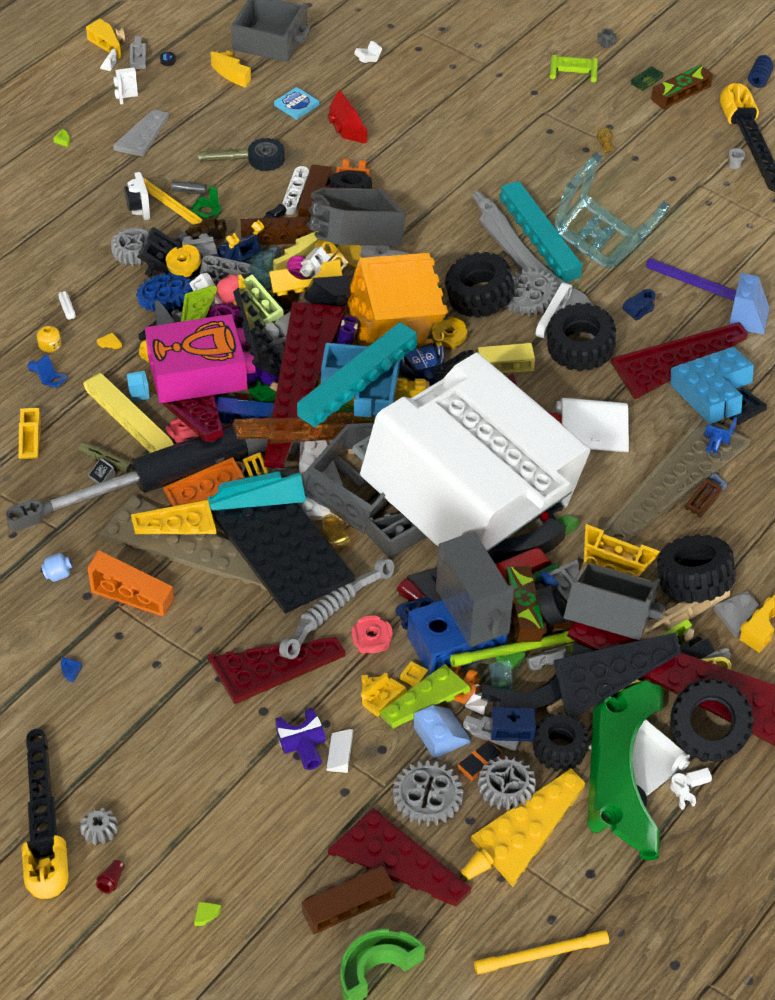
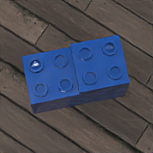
(438, 637)

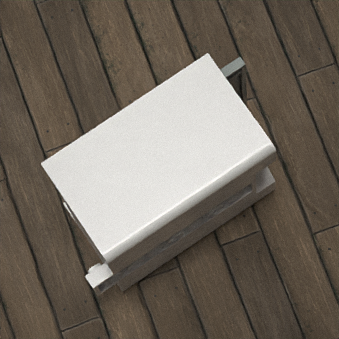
(471, 456)

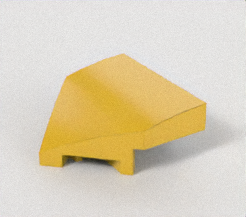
(380, 692)

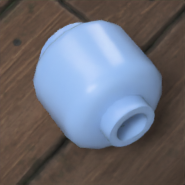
(56, 567)

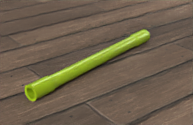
(469, 657)

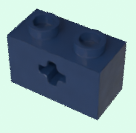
(512, 724)

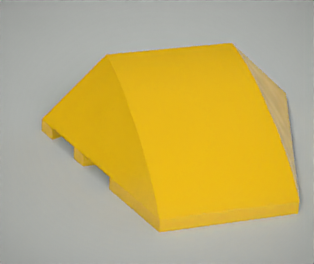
(616, 554)

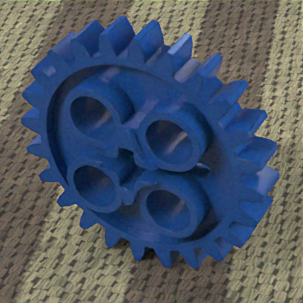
(166, 289)

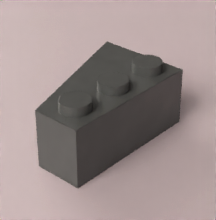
(393, 533)

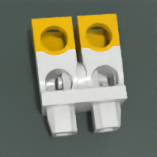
(320, 254)

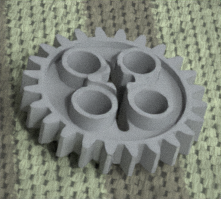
(532, 292)
(447, 797)

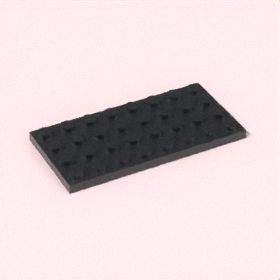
(285, 552)

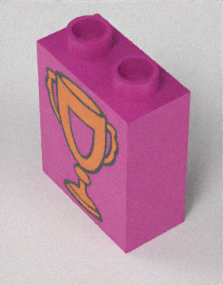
(198, 358)

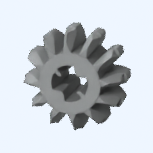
(98, 826)

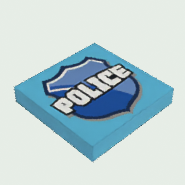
(296, 103)

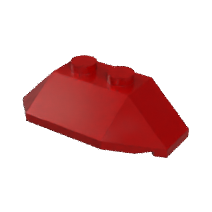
(346, 119)

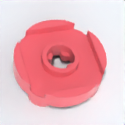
(179, 431)
(371, 644)

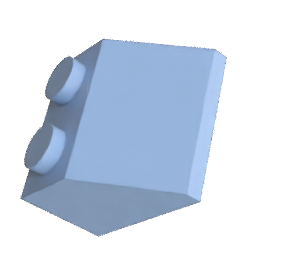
(439, 730)

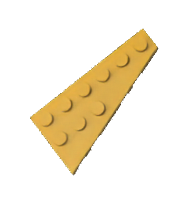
(522, 831)

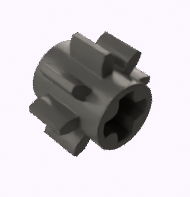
(606, 38)
(215, 273)

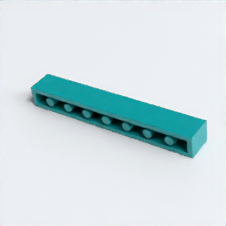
(540, 232)
(356, 374)

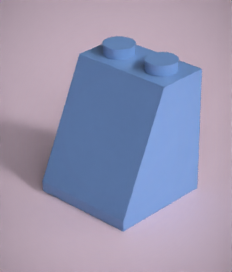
(750, 304)

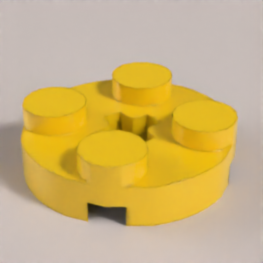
(186, 267)
(453, 339)

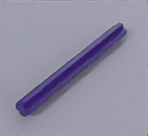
(691, 279)

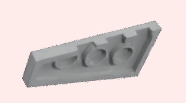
(142, 135)

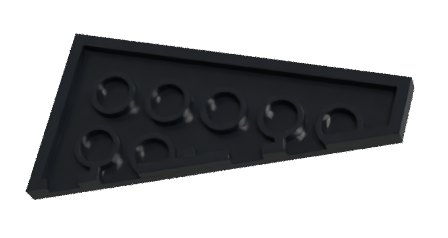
(264, 352)
(601, 673)

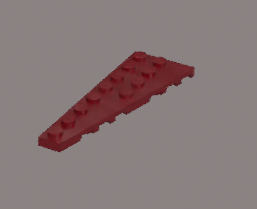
(652, 366)

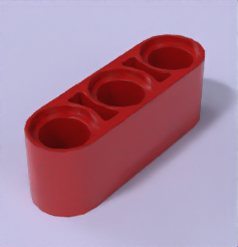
(533, 558)

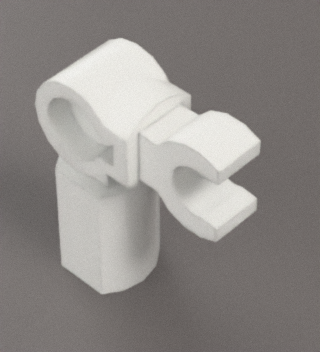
(680, 783)

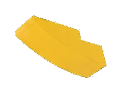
(231, 69)
(29, 433)

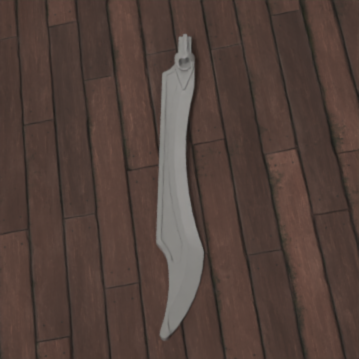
(501, 231)

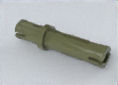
(229, 154)
(98, 453)

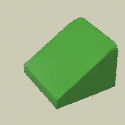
(570, 522)
(515, 659)

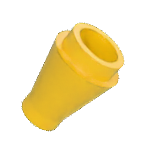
(479, 863)

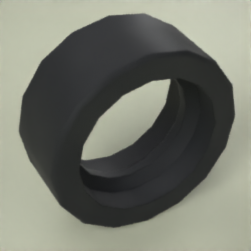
(551, 604)

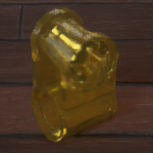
(335, 532)

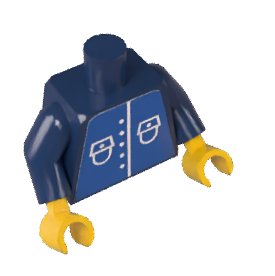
(242, 247)
(423, 360)

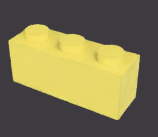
(510, 357)

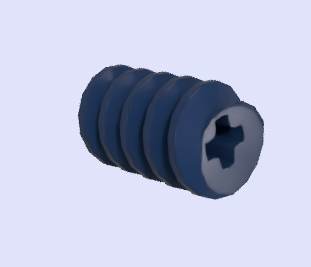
(760, 71)

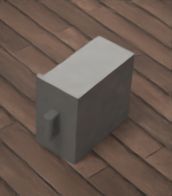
(270, 28)
(473, 589)
(613, 600)

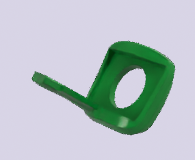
(212, 203)

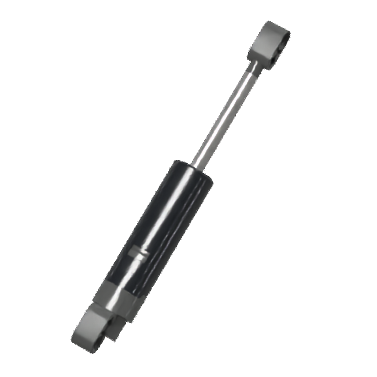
(150, 472)

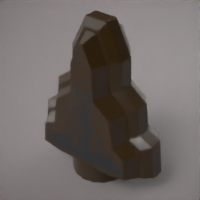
(212, 226)

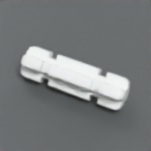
(66, 305)

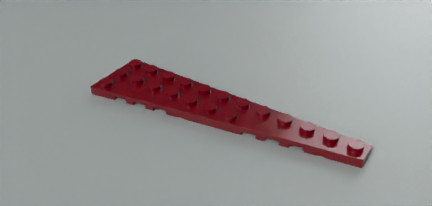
(686, 669)

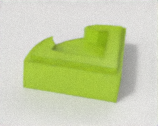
(62, 138)
(206, 912)

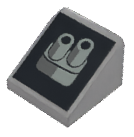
(102, 472)

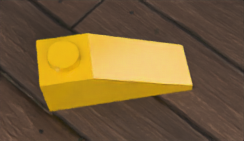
(103, 36)

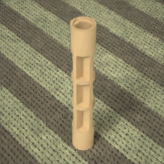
(678, 614)

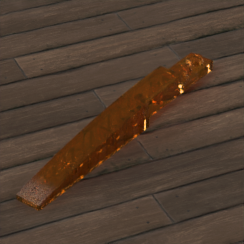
(296, 429)

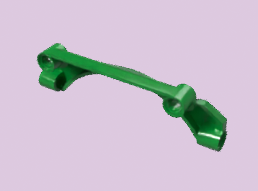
(612, 786)

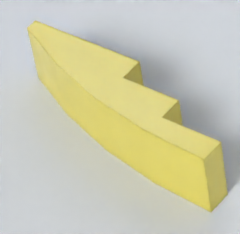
(302, 248)

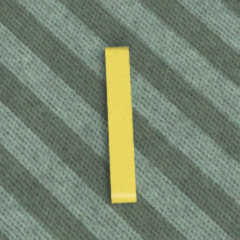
(126, 413)

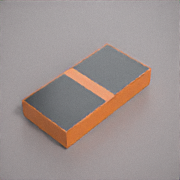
(478, 758)

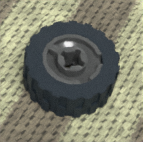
(266, 154)

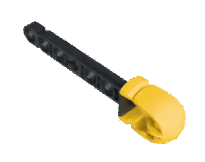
(741, 110)
(44, 842)

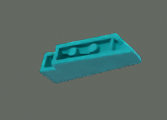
(258, 491)

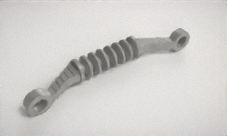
(329, 604)

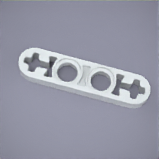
(297, 190)
(558, 302)

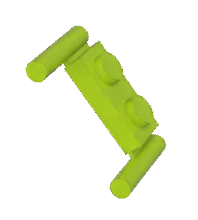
(572, 64)

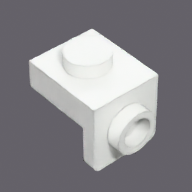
(370, 54)

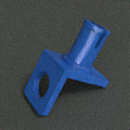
(46, 372)
(718, 435)

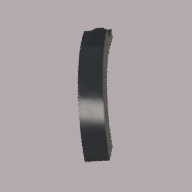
(545, 538)
(534, 699)

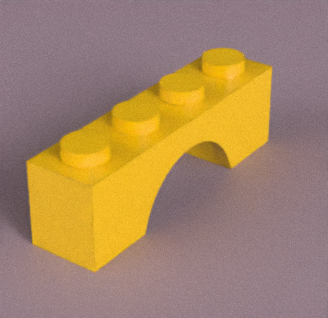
(284, 282)
(759, 631)

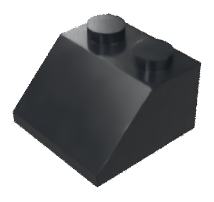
(328, 291)

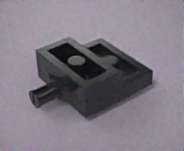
(155, 251)

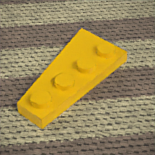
(180, 519)

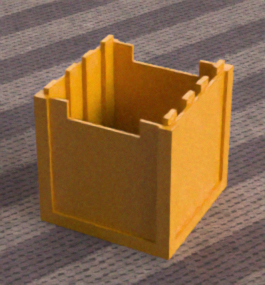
(395, 291)

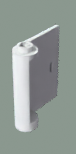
(596, 423)
(655, 758)

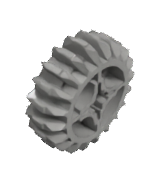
(127, 245)
(496, 775)

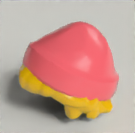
(228, 285)

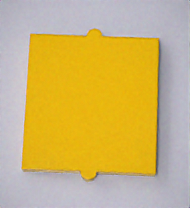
(351, 254)

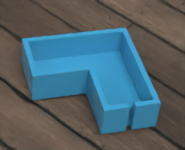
(712, 382)
(377, 394)

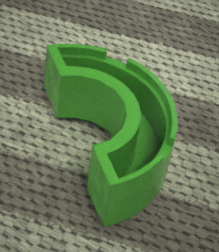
(373, 949)

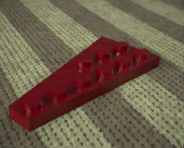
(199, 415)
(264, 667)
(380, 843)

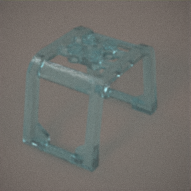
(564, 218)

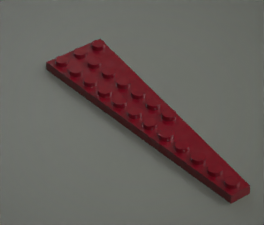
(301, 364)

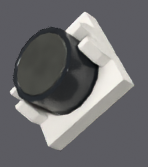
(137, 196)

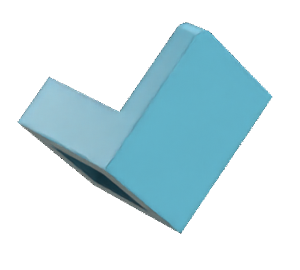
(138, 386)

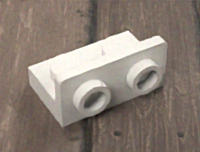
(125, 83)

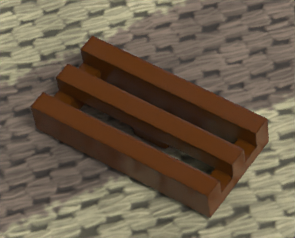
(701, 512)

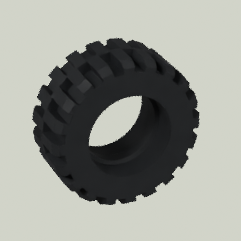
(485, 298)
(581, 319)
(696, 568)
(728, 696)

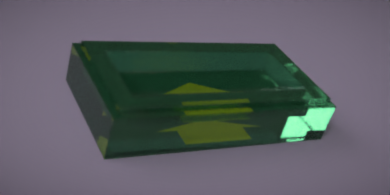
(647, 78)

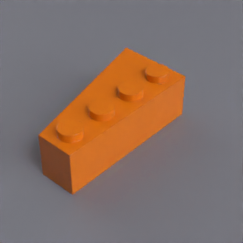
(128, 585)

